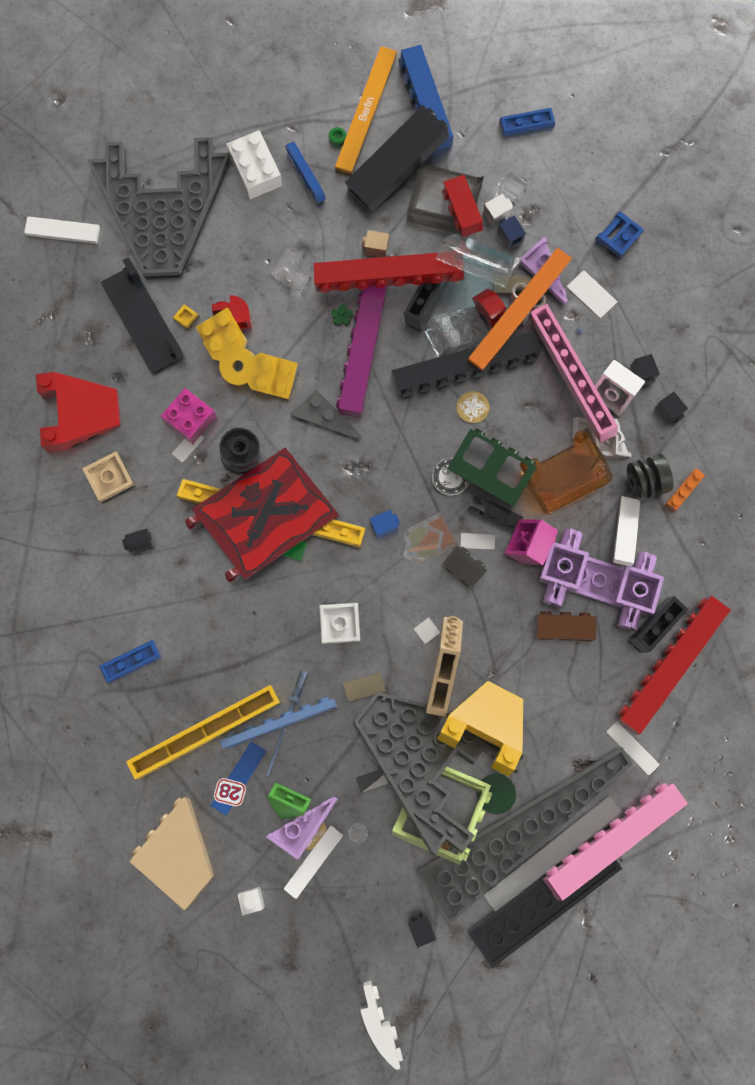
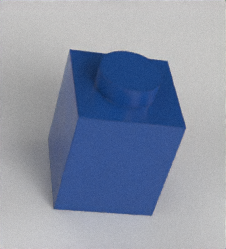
(384, 524)

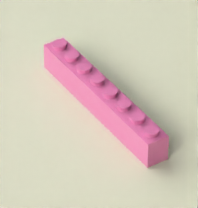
(574, 373)
(614, 841)

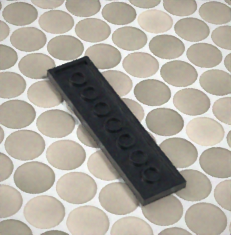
(529, 914)

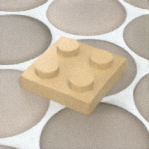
(108, 476)

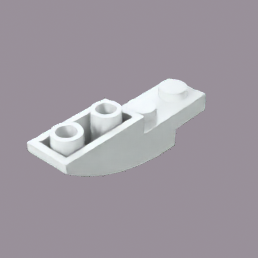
(380, 1033)

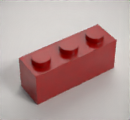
(462, 206)

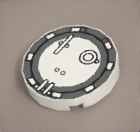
(447, 481)

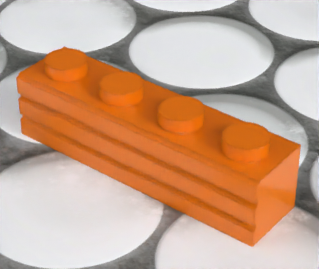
(684, 490)

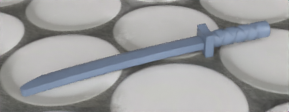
(294, 698)

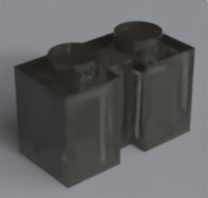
(464, 567)

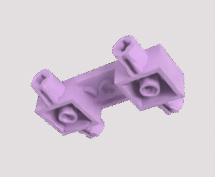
(601, 580)

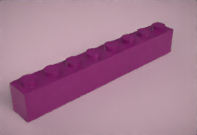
(361, 351)

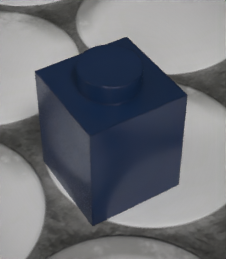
(511, 231)

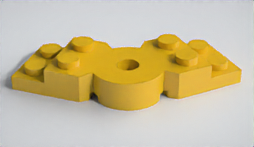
(260, 371)

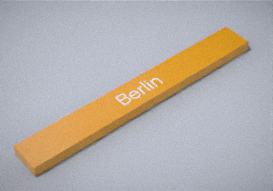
(366, 110)

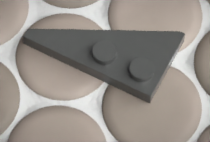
(320, 412)

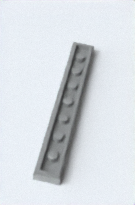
(552, 853)

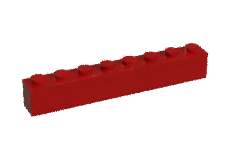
(383, 272)
(673, 665)

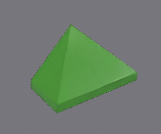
(287, 802)

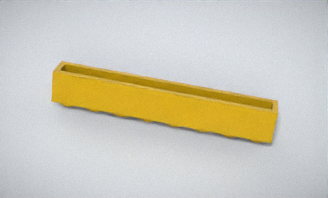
(203, 732)

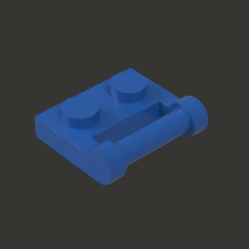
(624, 238)

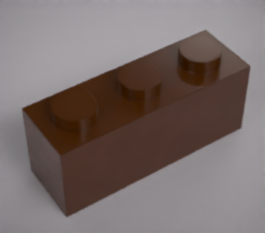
(565, 626)

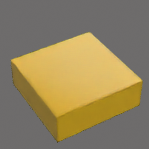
(185, 317)

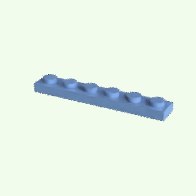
(270, 725)

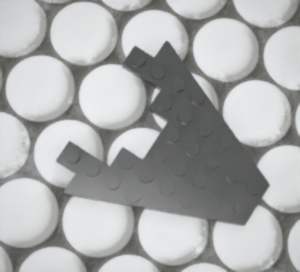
(165, 221)
(412, 759)

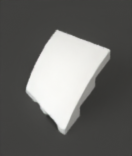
(611, 448)

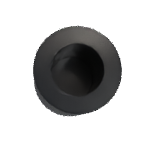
(137, 540)

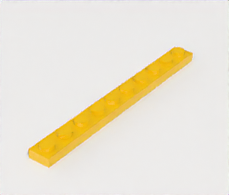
(335, 530)

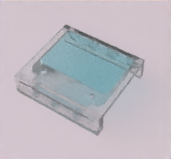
(478, 259)

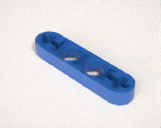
(305, 172)

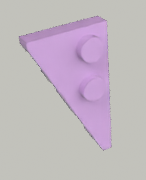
(535, 259)
(297, 834)

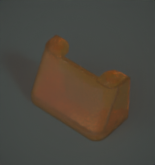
(569, 473)

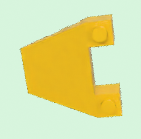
(493, 717)

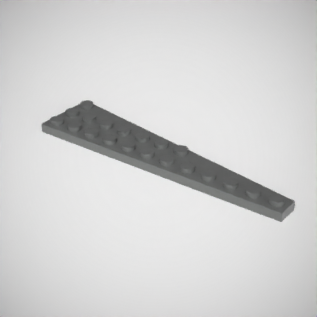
(515, 837)

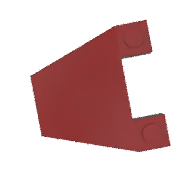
(82, 410)

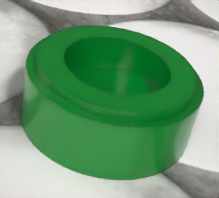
(337, 136)

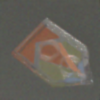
(427, 539)

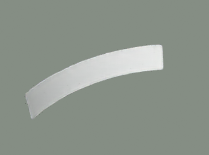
(313, 862)

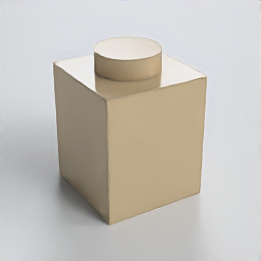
(375, 244)

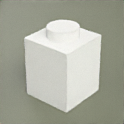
(497, 209)
(251, 901)

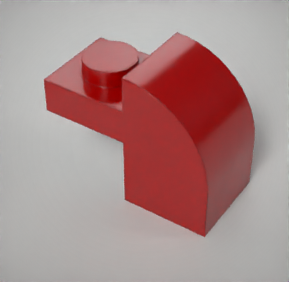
(490, 306)
(238, 309)

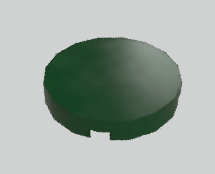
(502, 792)

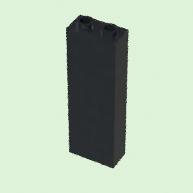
(397, 158)

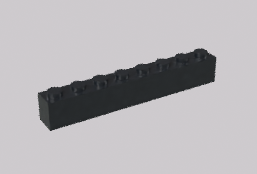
(457, 367)

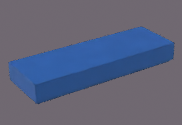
(527, 121)
(130, 661)

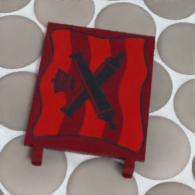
(263, 514)

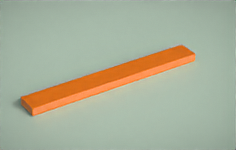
(519, 309)

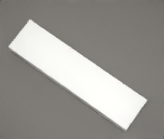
(62, 230)
(626, 531)

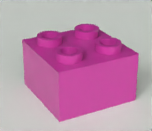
(188, 416)
(531, 541)

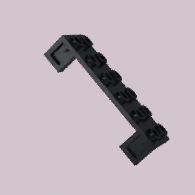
(142, 318)

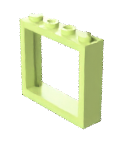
(478, 814)

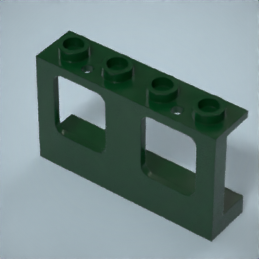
(486, 477)

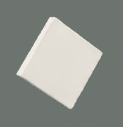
(339, 623)

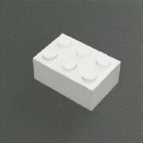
(254, 164)

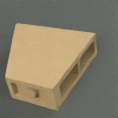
(445, 666)
(176, 855)

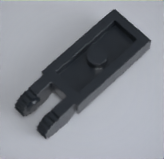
(496, 514)

